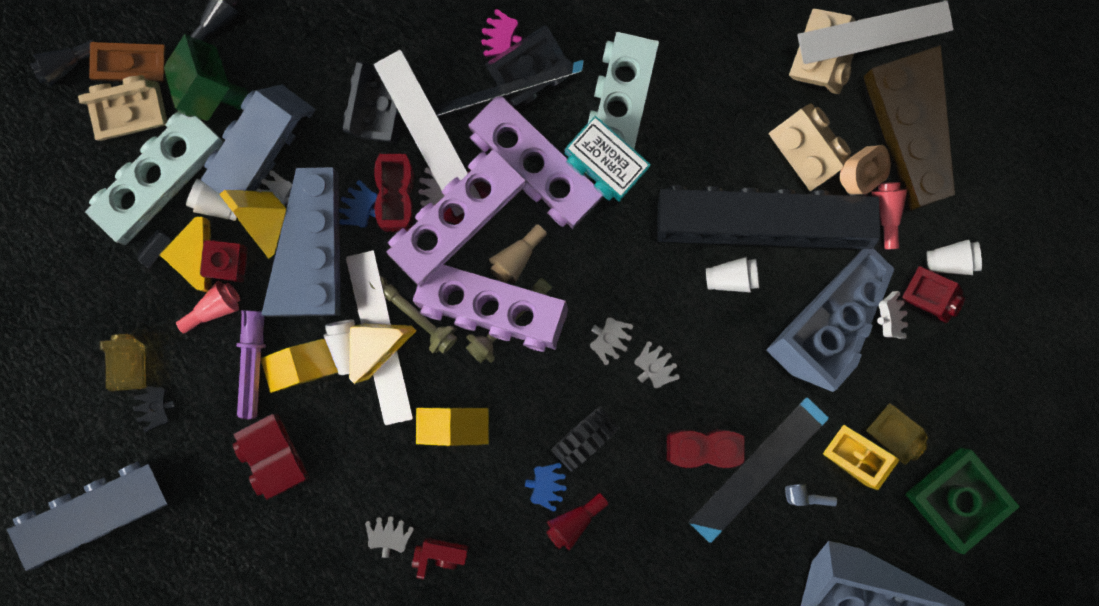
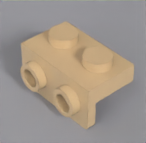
(830, 72)
(125, 107)
(811, 146)

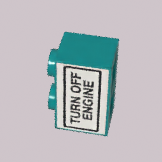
(605, 159)

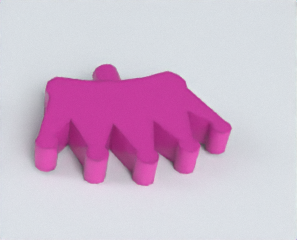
(502, 35)

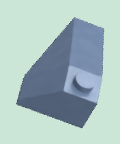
(830, 332)
(856, 578)

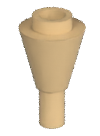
(511, 261)

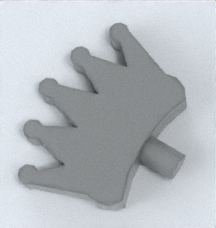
(609, 337)
(654, 367)
(388, 537)

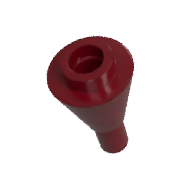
(568, 527)

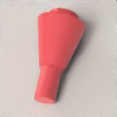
(890, 211)
(216, 303)

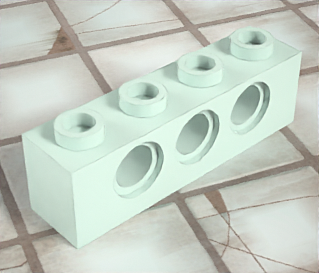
(638, 55)
(151, 198)

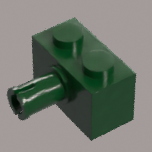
(199, 79)

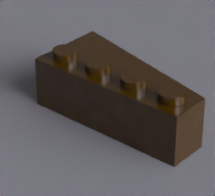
(915, 124)

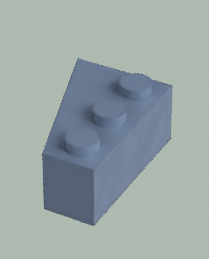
(255, 139)

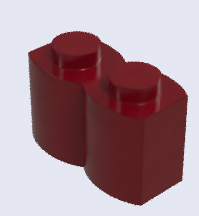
(395, 181)
(695, 449)
(270, 456)

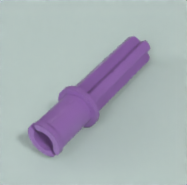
(251, 343)

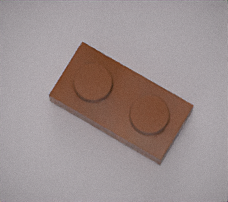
(125, 60)

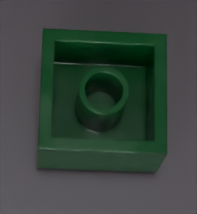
(962, 500)

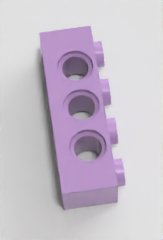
(502, 117)
(484, 168)
(540, 333)

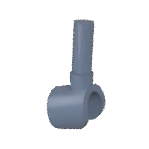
(798, 496)

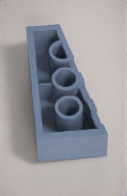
(308, 251)
(87, 516)

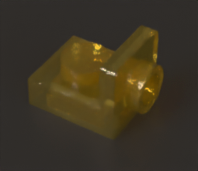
(124, 363)
(899, 434)

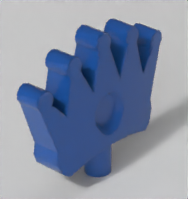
(361, 206)
(544, 485)

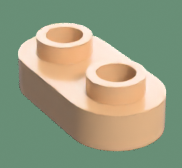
(866, 170)

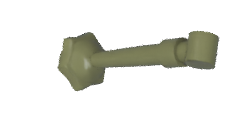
(441, 338)
(481, 347)

